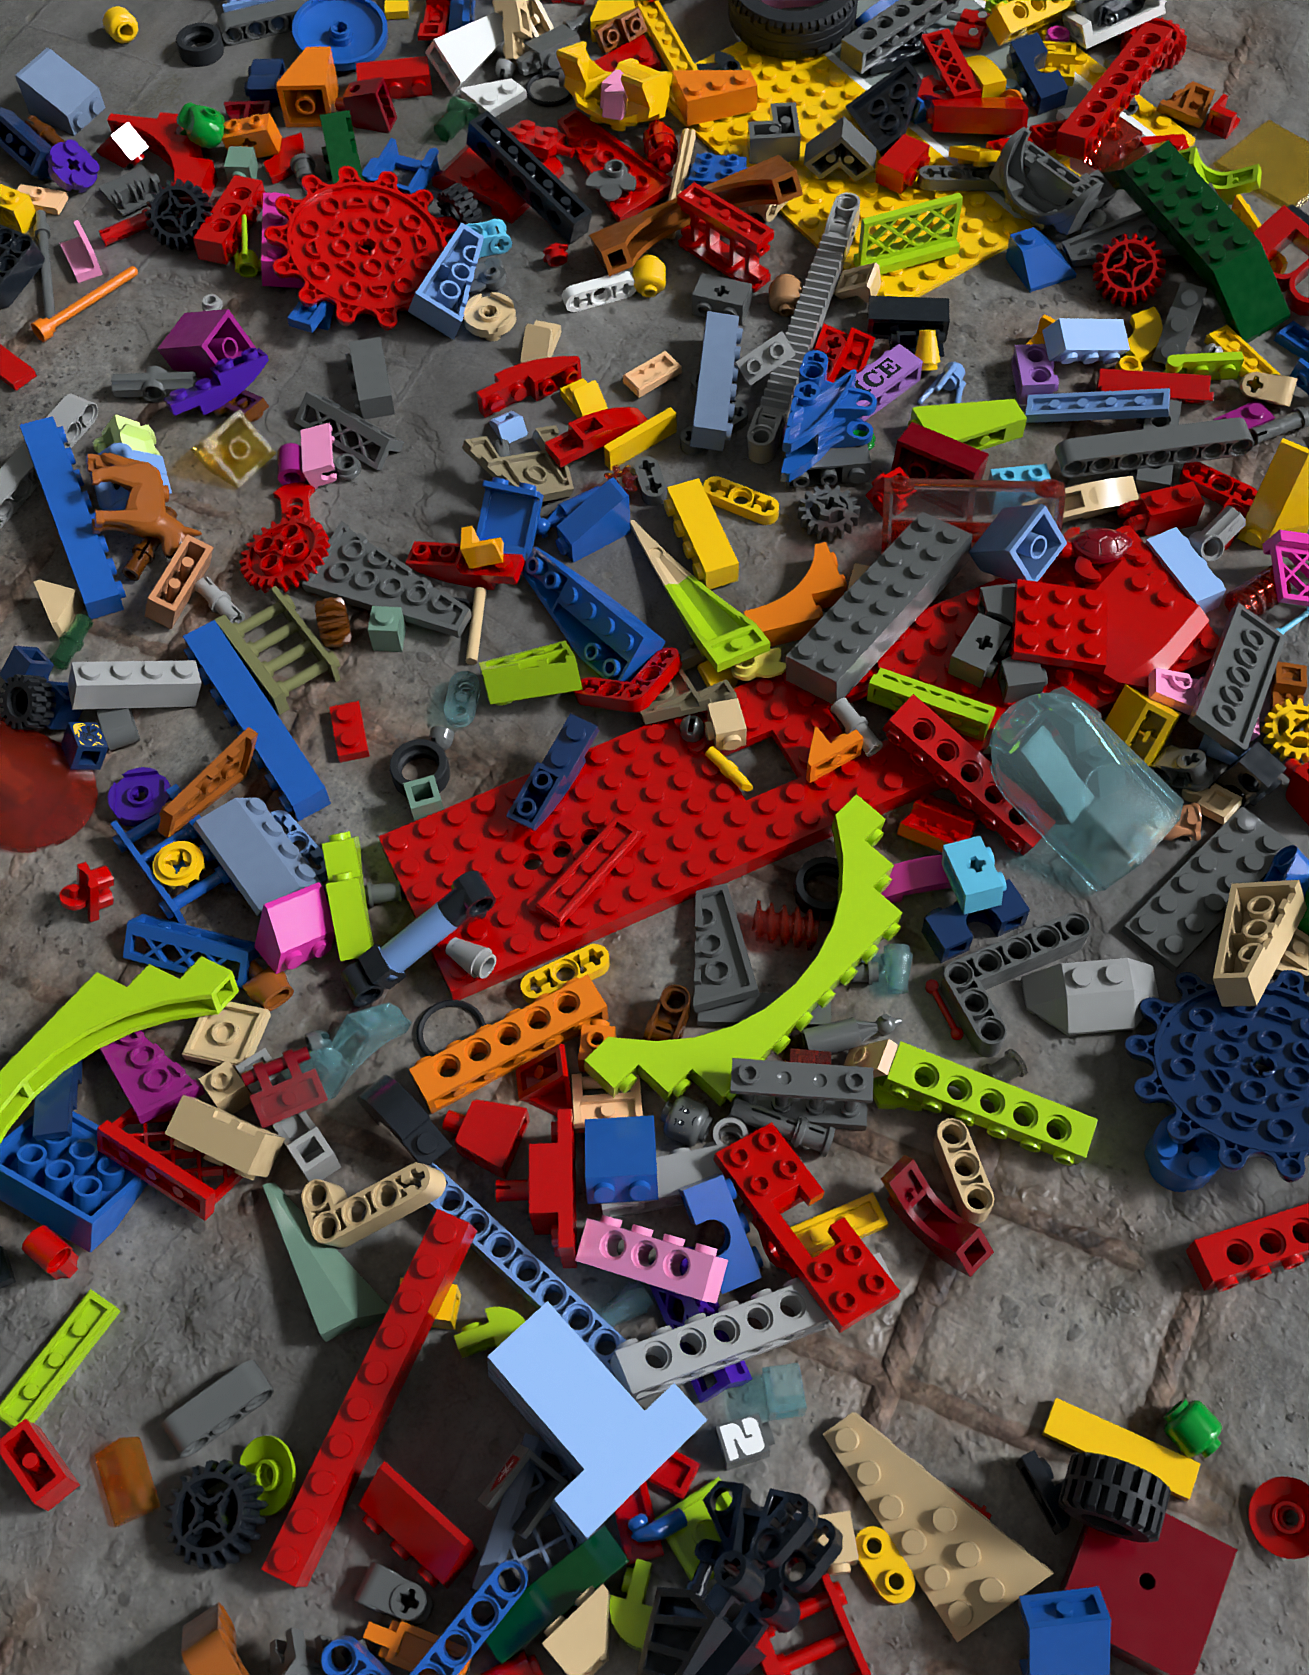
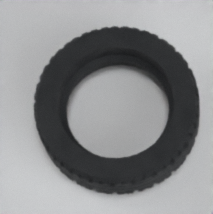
(792, 33)

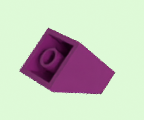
(203, 340)

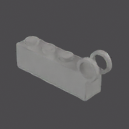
(679, 1170)

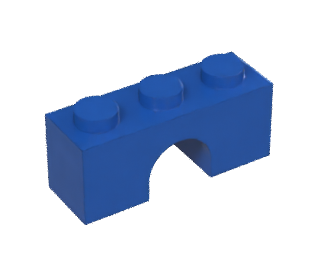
(713, 1200)

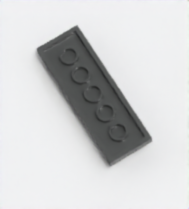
(1237, 680)
(1198, 893)

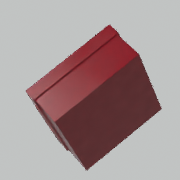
(1155, 1592)

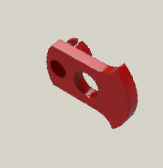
(929, 85)
(294, 493)

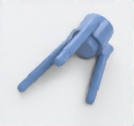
(949, 379)

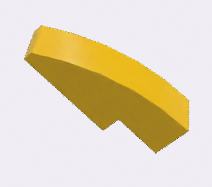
(988, 76)

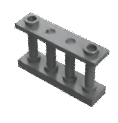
(818, 1092)

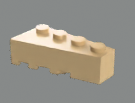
(1254, 938)

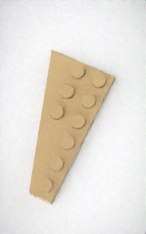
(950, 1546)

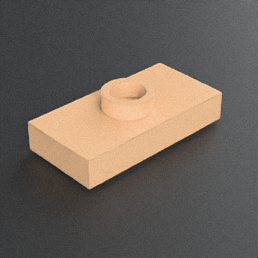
(45, 199)
(652, 374)
(873, 1055)

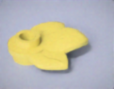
(763, 665)

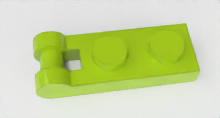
(1218, 365)

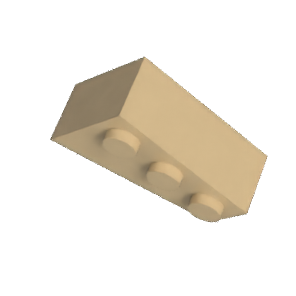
(224, 1138)

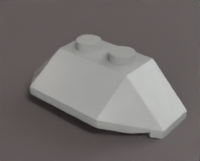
(1090, 994)

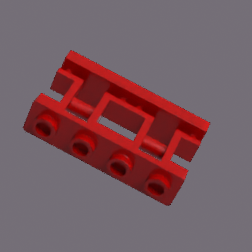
(746, 235)

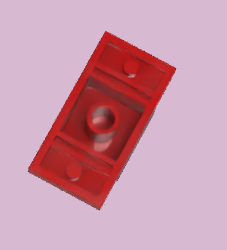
(550, 1188)

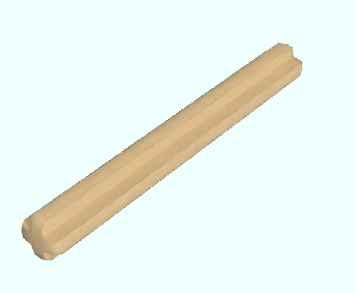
(682, 165)

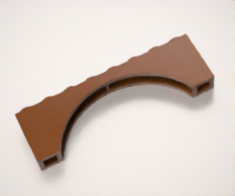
(761, 184)

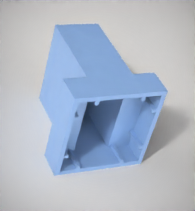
(587, 1418)

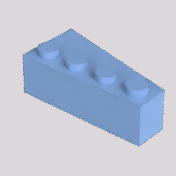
(446, 287)

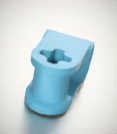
(491, 237)

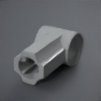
(1217, 534)

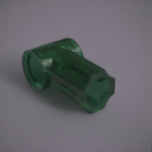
(458, 115)

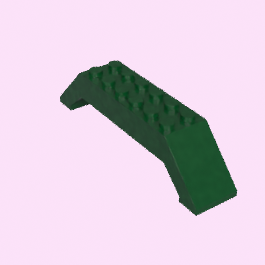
(1205, 235)

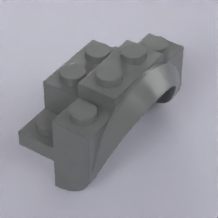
(1050, 190)

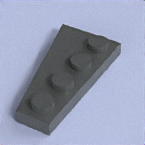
(721, 958)

